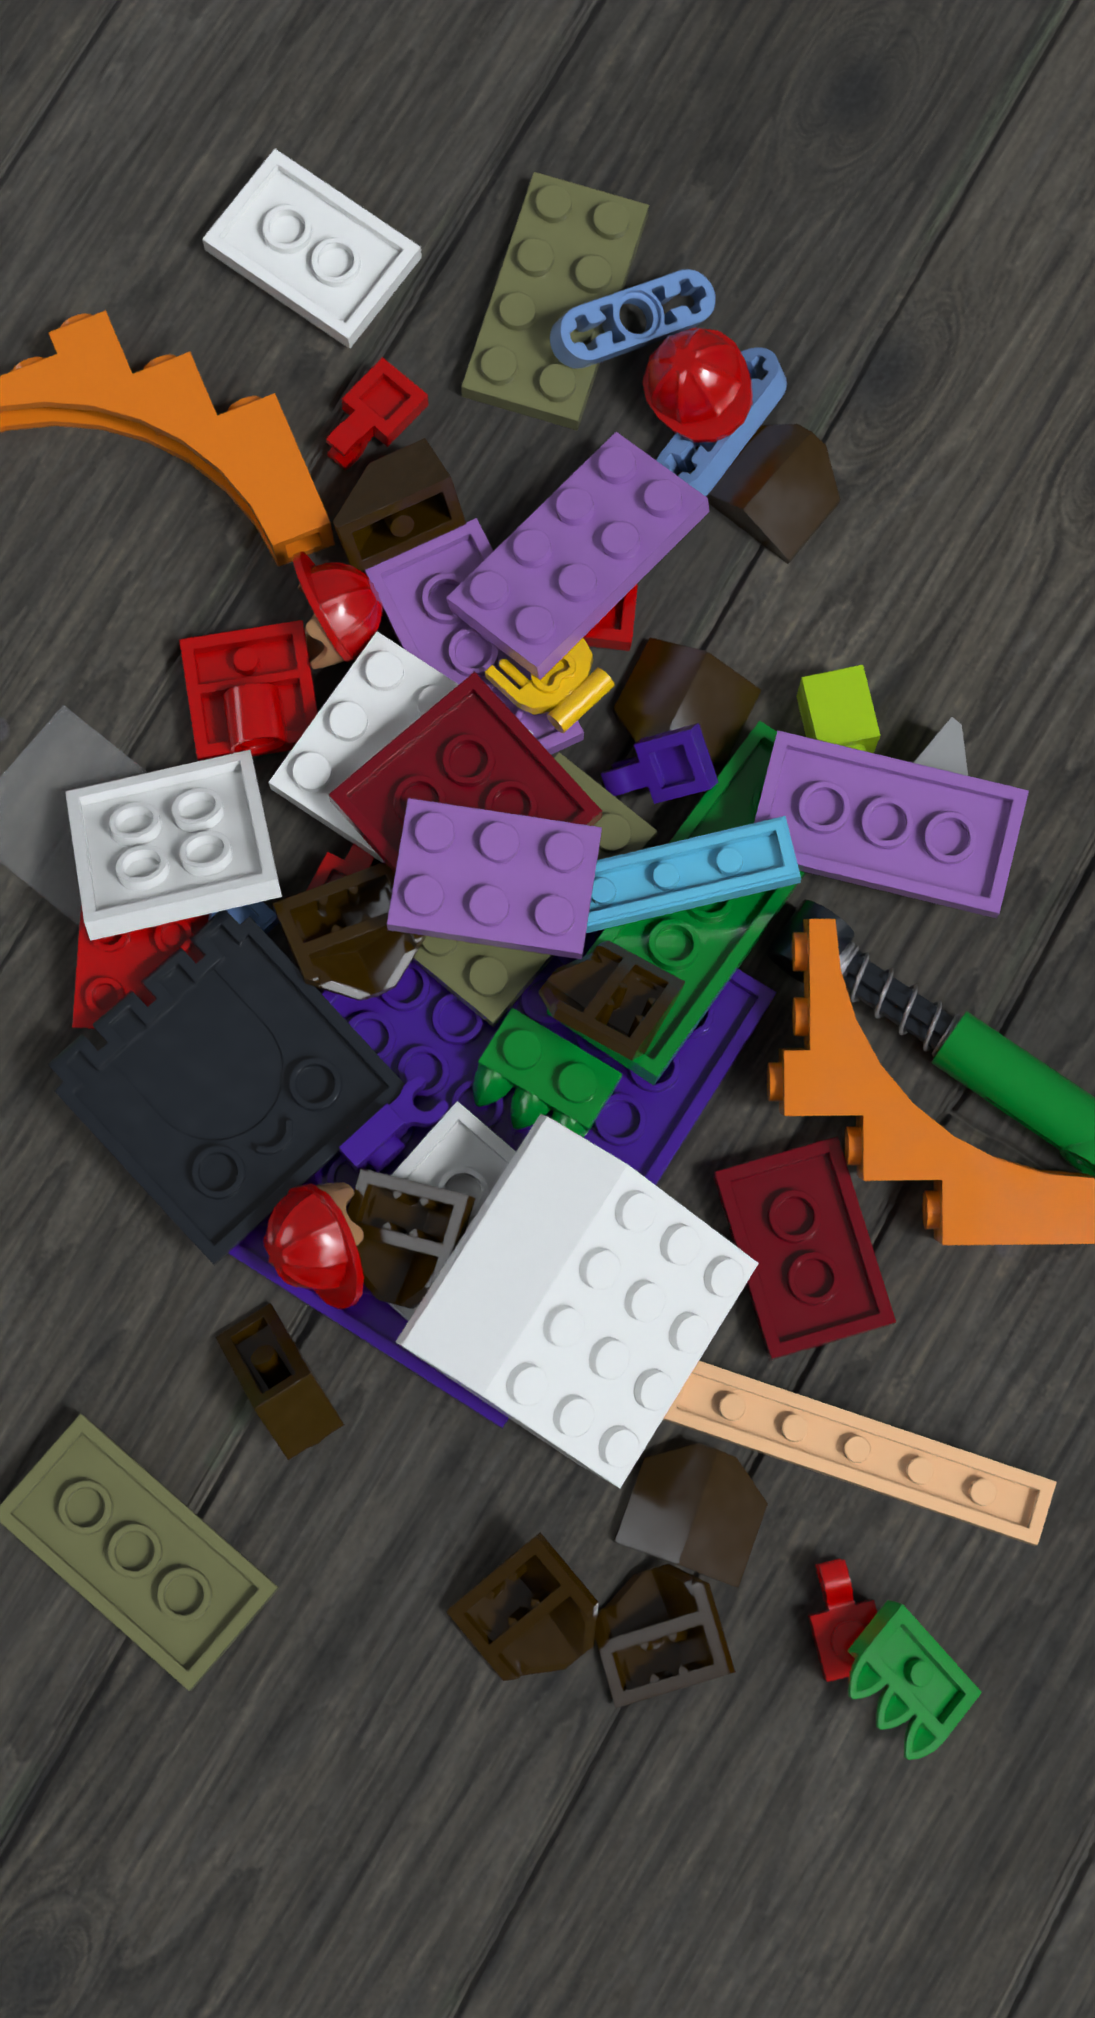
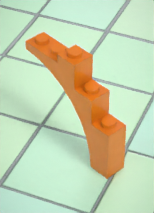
(167, 405)
(838, 1074)

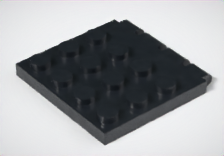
(224, 1083)

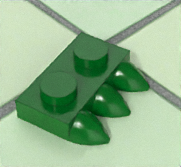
(546, 1076)
(914, 1677)

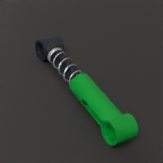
(962, 1046)

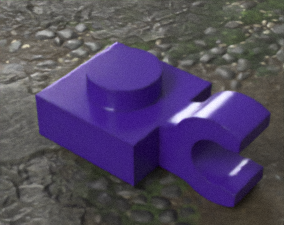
(667, 764)
(379, 1138)

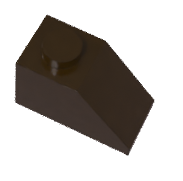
(398, 506)
(279, 1382)

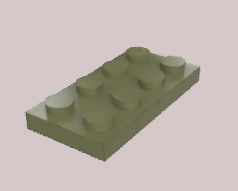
(562, 254)
(495, 977)
(136, 1552)

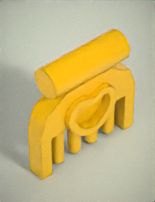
(563, 692)

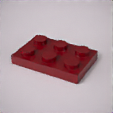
(811, 1246)

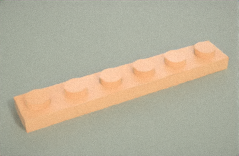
(863, 1452)

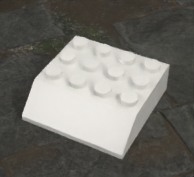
(578, 1300)

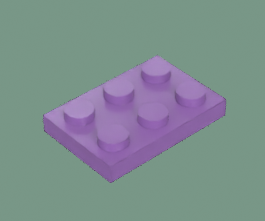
(494, 878)

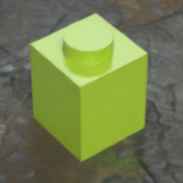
(839, 708)

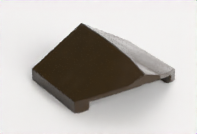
(779, 488)
(682, 688)
(343, 935)
(612, 998)
(406, 1234)
(695, 1512)
(529, 1613)
(661, 1636)

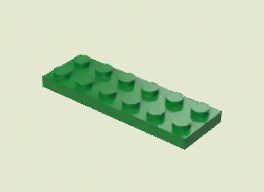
(711, 940)

